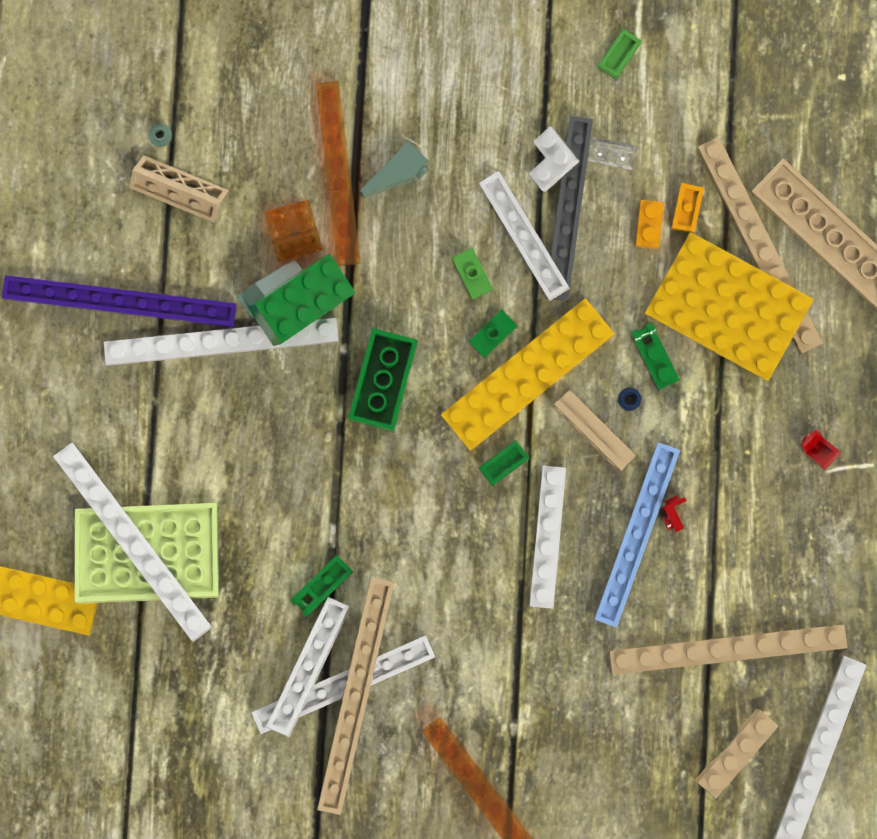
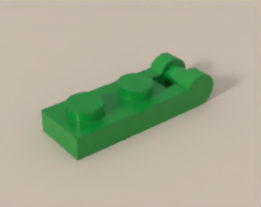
(655, 357)
(322, 585)

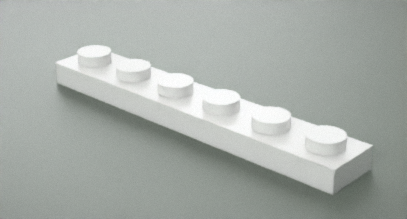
(524, 235)
(547, 537)
(308, 667)

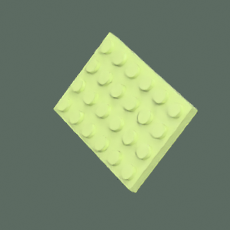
(179, 534)

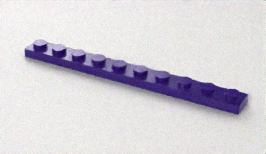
(119, 301)

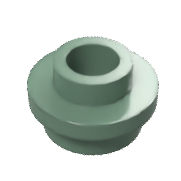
(160, 142)

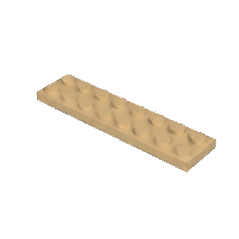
(821, 227)

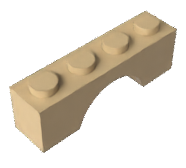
(736, 755)

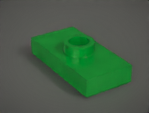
(493, 334)
(504, 463)

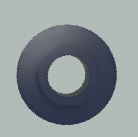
(632, 392)

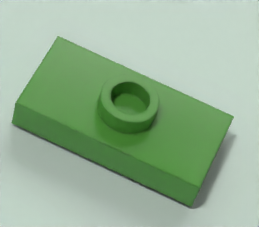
(472, 273)

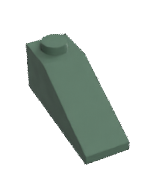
(398, 171)
(267, 284)

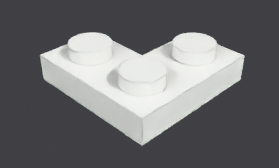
(557, 160)

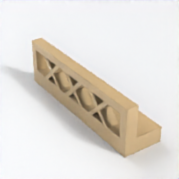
(175, 190)
(594, 431)

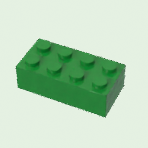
(301, 300)
(383, 380)

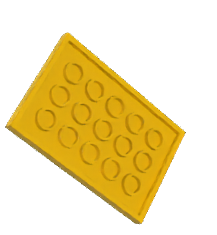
(729, 306)

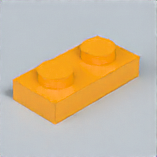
(687, 208)
(649, 224)

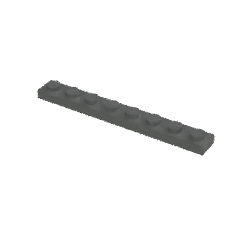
(570, 201)

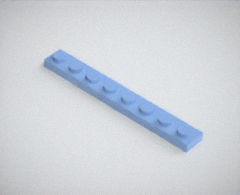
(637, 535)

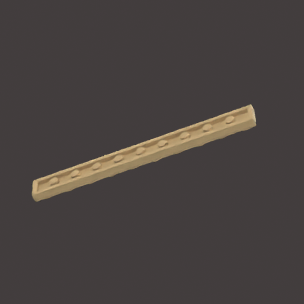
(752, 229)
(728, 649)
(355, 695)

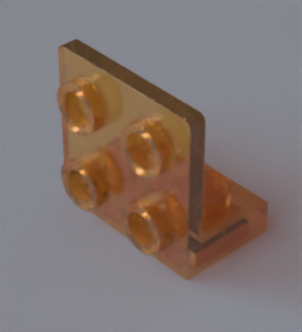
(293, 230)

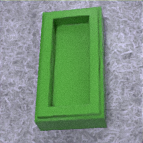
(619, 54)

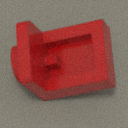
(819, 449)
(671, 518)

